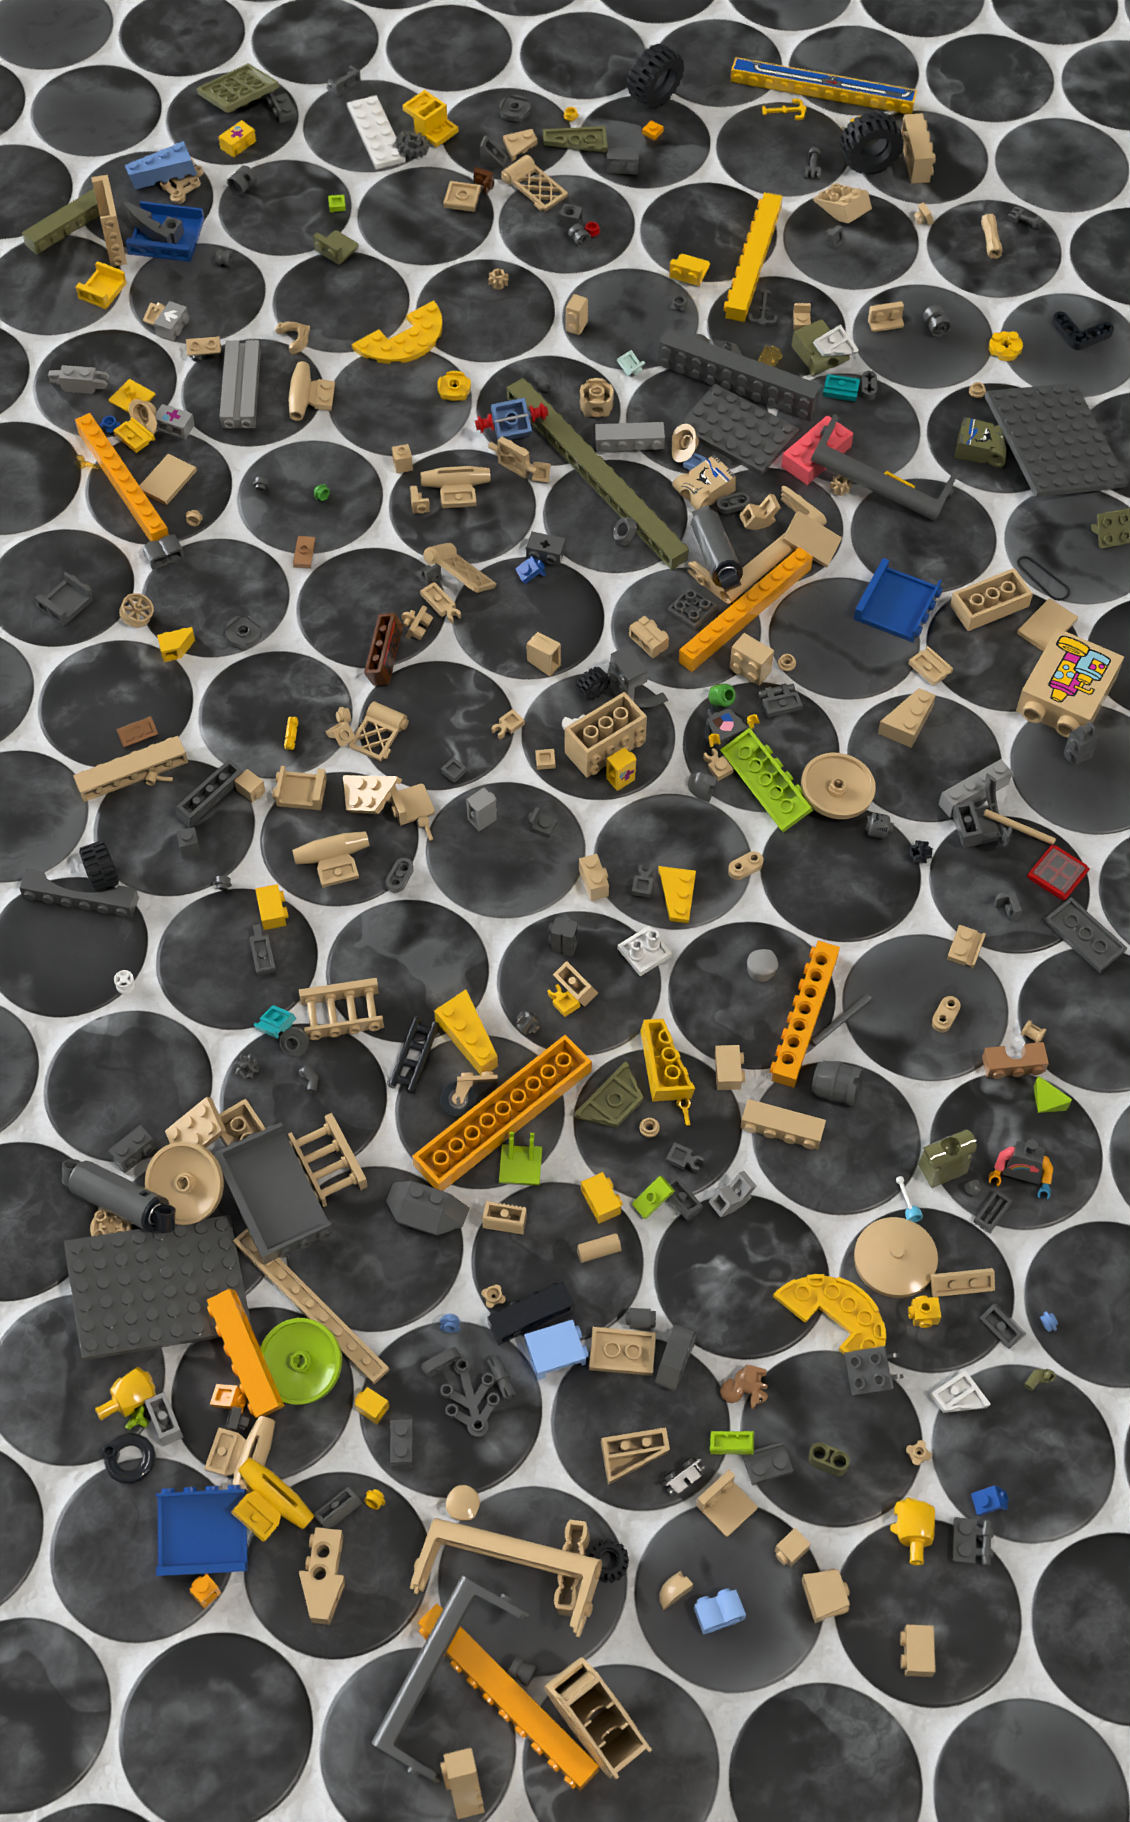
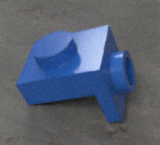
(530, 569)
(990, 1500)

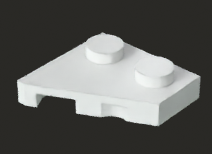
(835, 343)
(960, 1395)

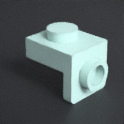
(630, 363)

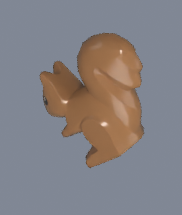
(745, 1381)

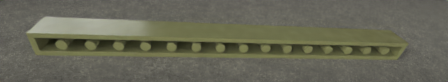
(602, 478)

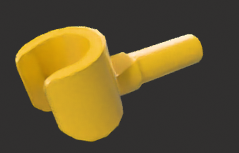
(685, 1110)

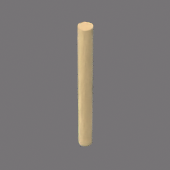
(1020, 827)

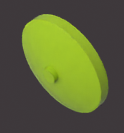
(302, 1360)

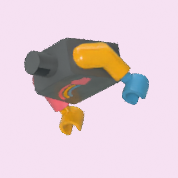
(1026, 1163)

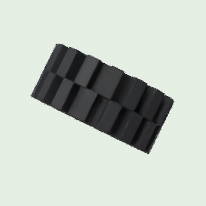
(593, 683)
(621, 1555)

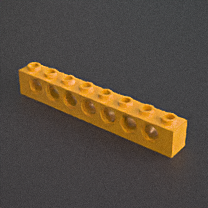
(788, 1074)

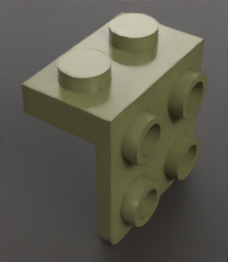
(335, 246)

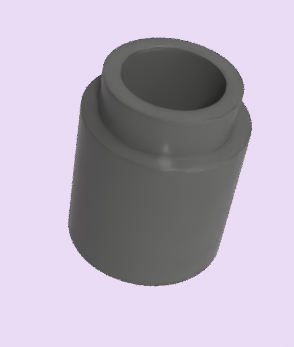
(641, 1318)

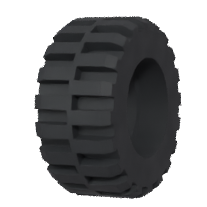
(655, 75)
(868, 128)

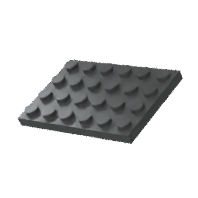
(739, 429)

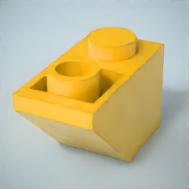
(175, 643)

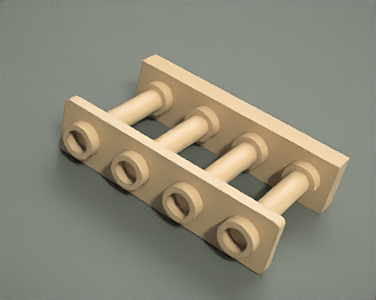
(339, 991)
(338, 1144)

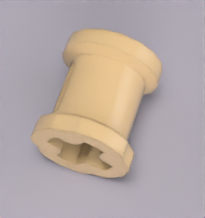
(1033, 1032)

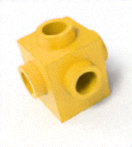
(925, 1311)

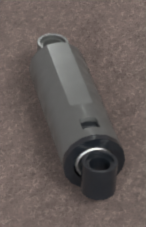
(716, 549)
(119, 1196)

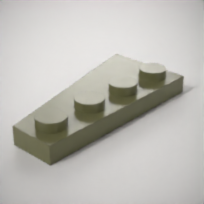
(577, 138)

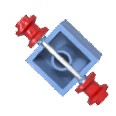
(511, 419)

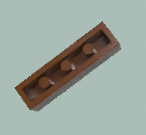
(383, 649)

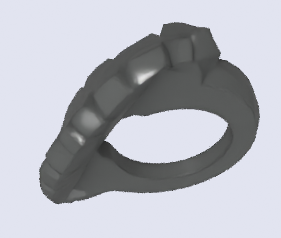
(632, 527)

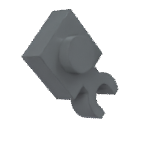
(643, 883)
(681, 1156)

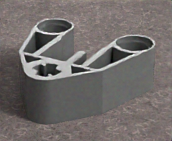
(675, 1357)

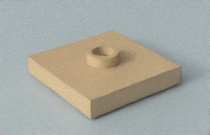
(462, 196)

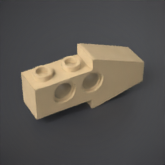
(323, 1594)

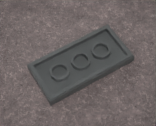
(1085, 935)

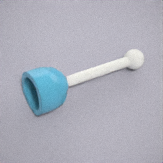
(913, 1212)

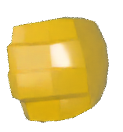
(128, 1394)
(914, 1526)

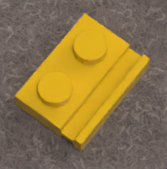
(134, 435)

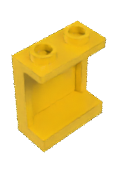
(102, 286)

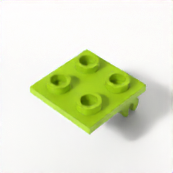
(520, 1163)

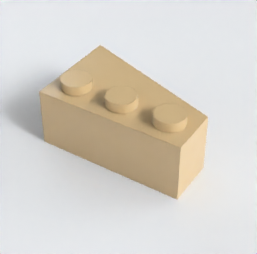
(908, 718)
(632, 1451)

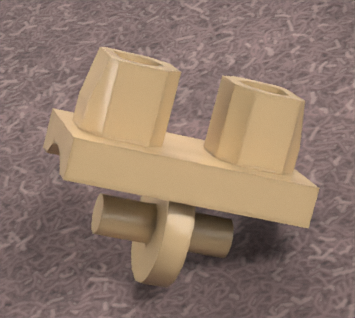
(415, 630)

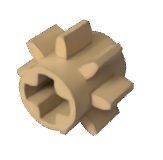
(498, 279)
(840, 485)

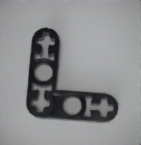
(1079, 339)

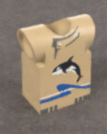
(706, 483)

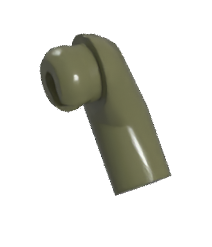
(1039, 1376)

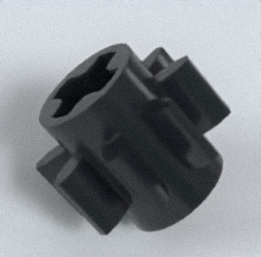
(921, 851)

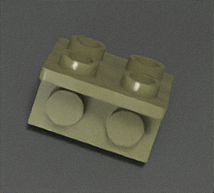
(1113, 528)

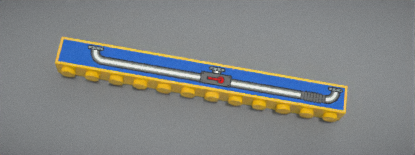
(823, 86)

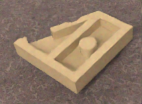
(519, 142)

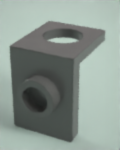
(432, 574)

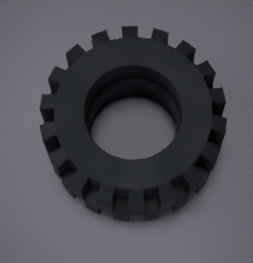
(99, 866)

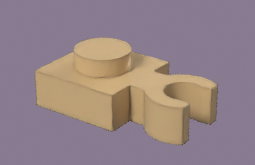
(509, 722)
(718, 766)

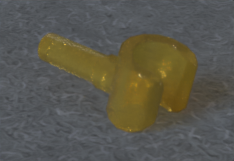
(81, 463)

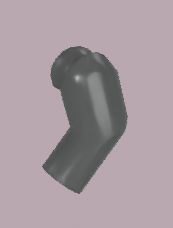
(311, 1076)

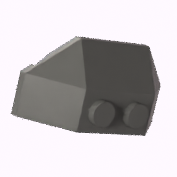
(426, 1208)

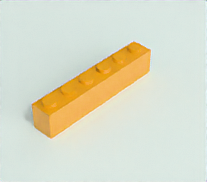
(245, 1353)

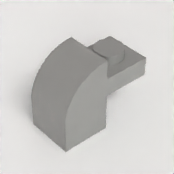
(733, 1196)

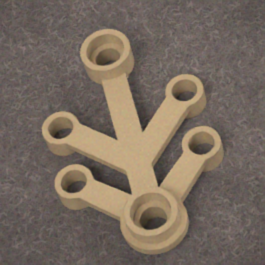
(178, 195)

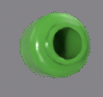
(721, 695)

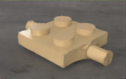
(513, 457)

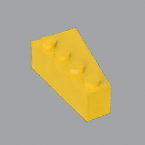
(464, 1028)
(664, 1067)

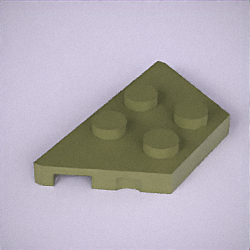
(613, 1099)

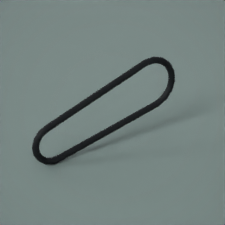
(1059, 599)

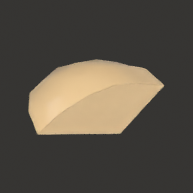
(674, 1589)

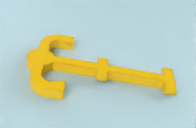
(802, 109)

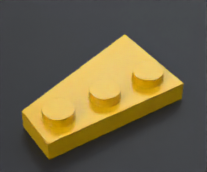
(678, 892)

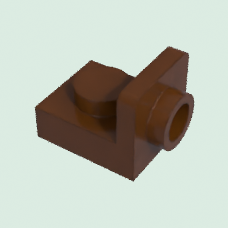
(483, 178)

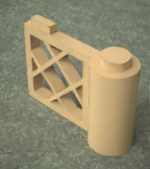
(386, 720)

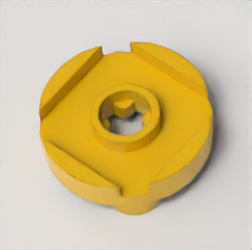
(1005, 338)
(454, 393)

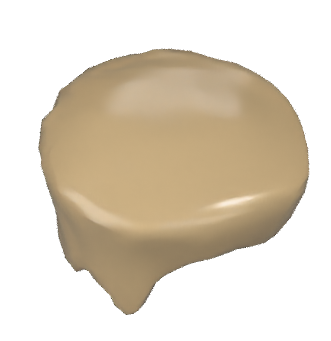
(462, 1503)

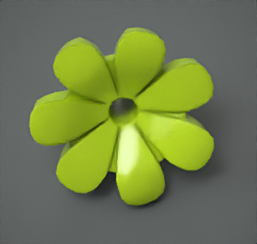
(137, 1418)

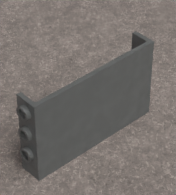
(273, 1193)

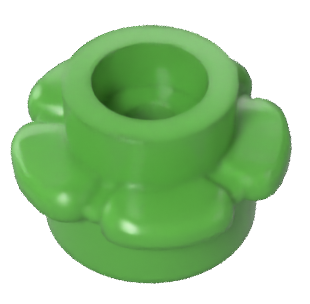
(321, 492)

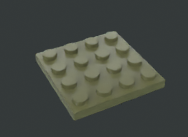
(238, 88)

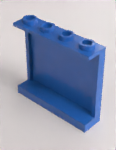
(182, 251)
(897, 602)
(200, 1531)

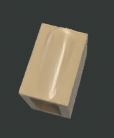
(544, 653)
(826, 1594)

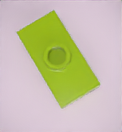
(653, 1197)
(732, 1442)

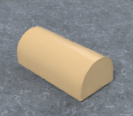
(598, 1248)

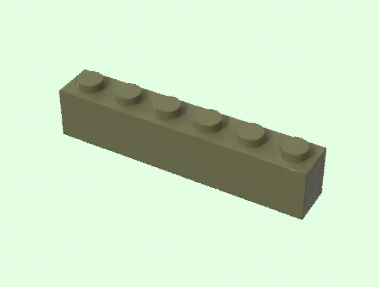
(61, 223)

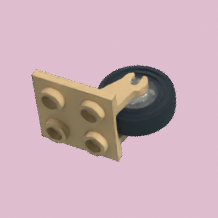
(460, 1097)

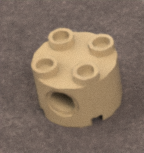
(596, 398)

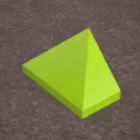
(1049, 1098)

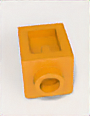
(227, 1397)

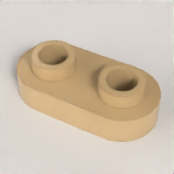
(747, 865)
(946, 1012)

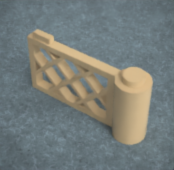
(521, 171)
(447, 557)

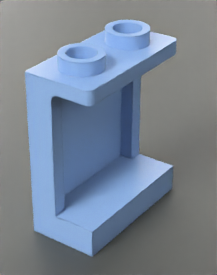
(555, 1348)

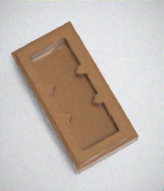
(304, 552)
(137, 731)

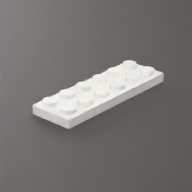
(375, 132)

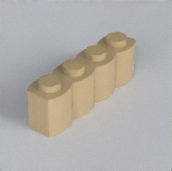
(577, 1541)

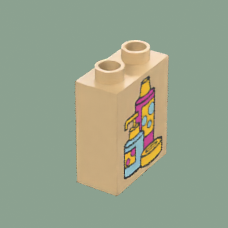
(1069, 683)

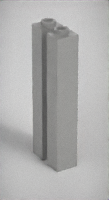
(240, 384)

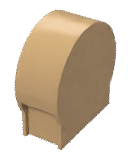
(596, 1717)

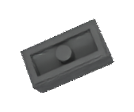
(1003, 1325)

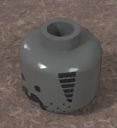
(878, 825)

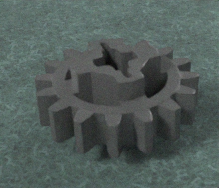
(413, 144)

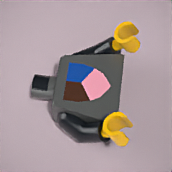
(726, 726)

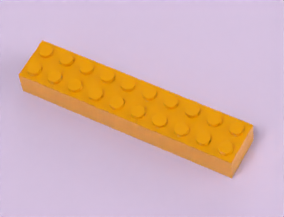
(502, 1112)

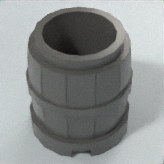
(837, 1082)

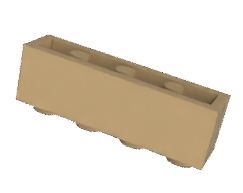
(782, 1124)

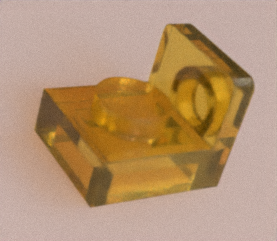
(770, 355)

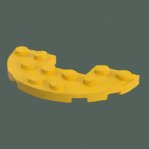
(408, 344)
(841, 1302)

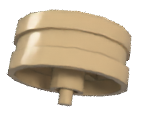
(136, 609)

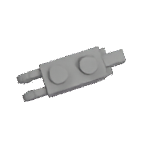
(79, 379)

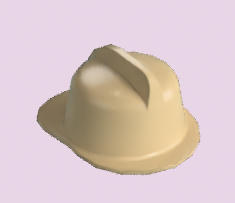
(144, 413)
(684, 442)

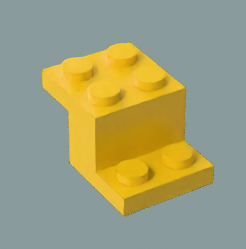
(430, 118)

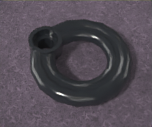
(117, 1445)

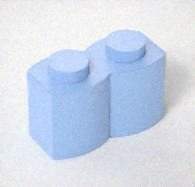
(719, 1611)

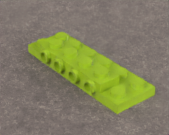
(767, 779)

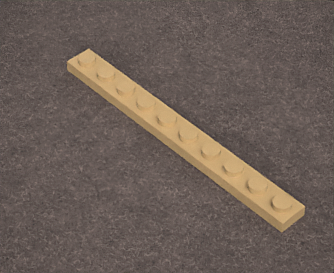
(314, 1308)

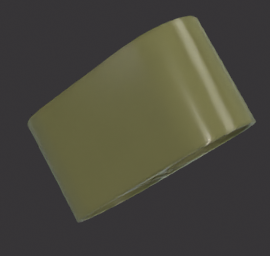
(830, 1455)

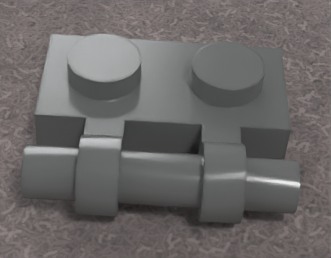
(780, 704)
(964, 1541)

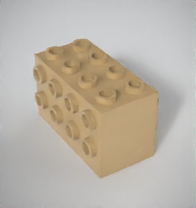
(605, 732)

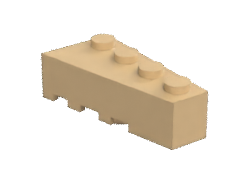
(462, 1779)

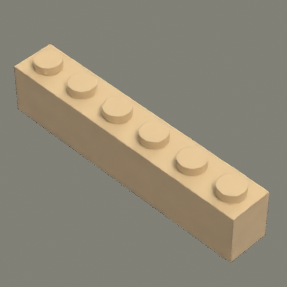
(130, 768)

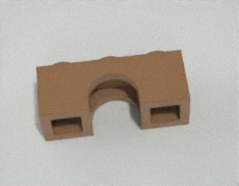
(999, 1064)

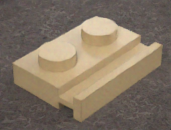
(930, 666)
(966, 946)

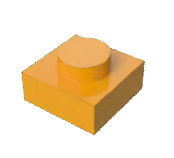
(652, 130)

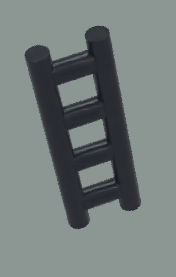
(417, 1065)

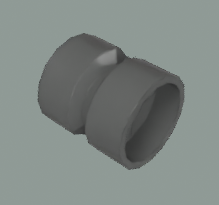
(241, 180)
(937, 320)

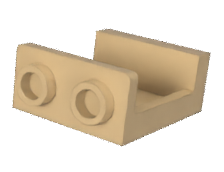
(300, 789)

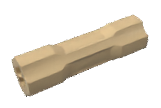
(989, 227)

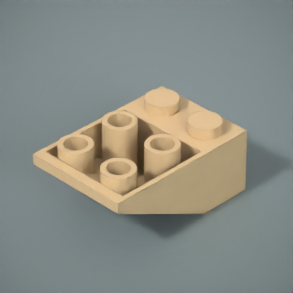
(844, 202)

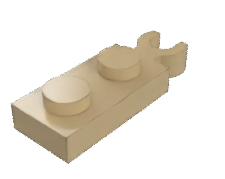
(440, 601)

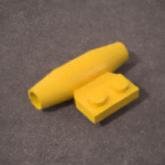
(268, 1502)

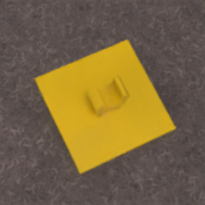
(129, 392)

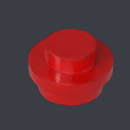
(592, 228)

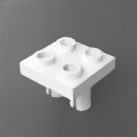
(644, 950)

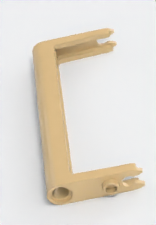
(765, 560)
(515, 1551)

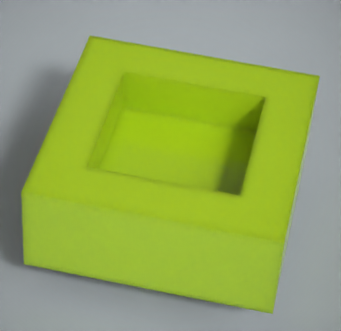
(336, 203)

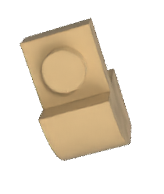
(761, 515)

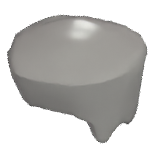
(762, 965)

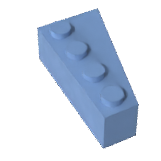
(161, 166)

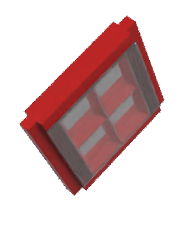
(1058, 872)

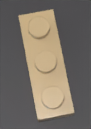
(962, 1282)

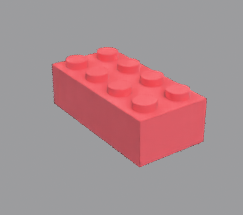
(797, 458)

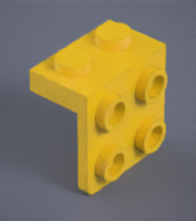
(688, 269)

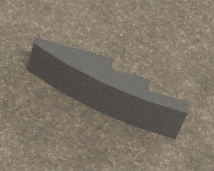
(144, 222)

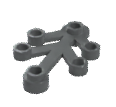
(471, 1401)

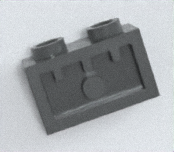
(282, 107)

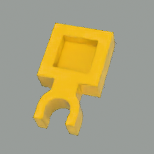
(564, 1002)

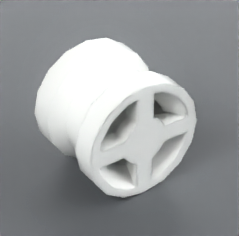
(124, 977)

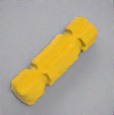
(291, 733)

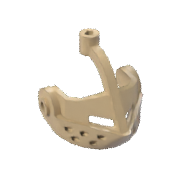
(303, 334)

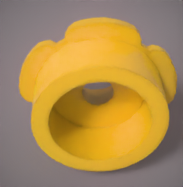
(570, 114)
(374, 1499)

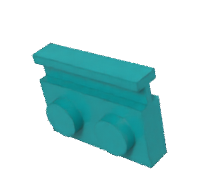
(841, 387)
(275, 1021)

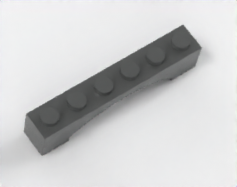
(118, 901)

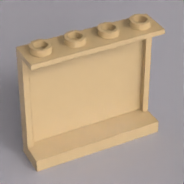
(109, 220)

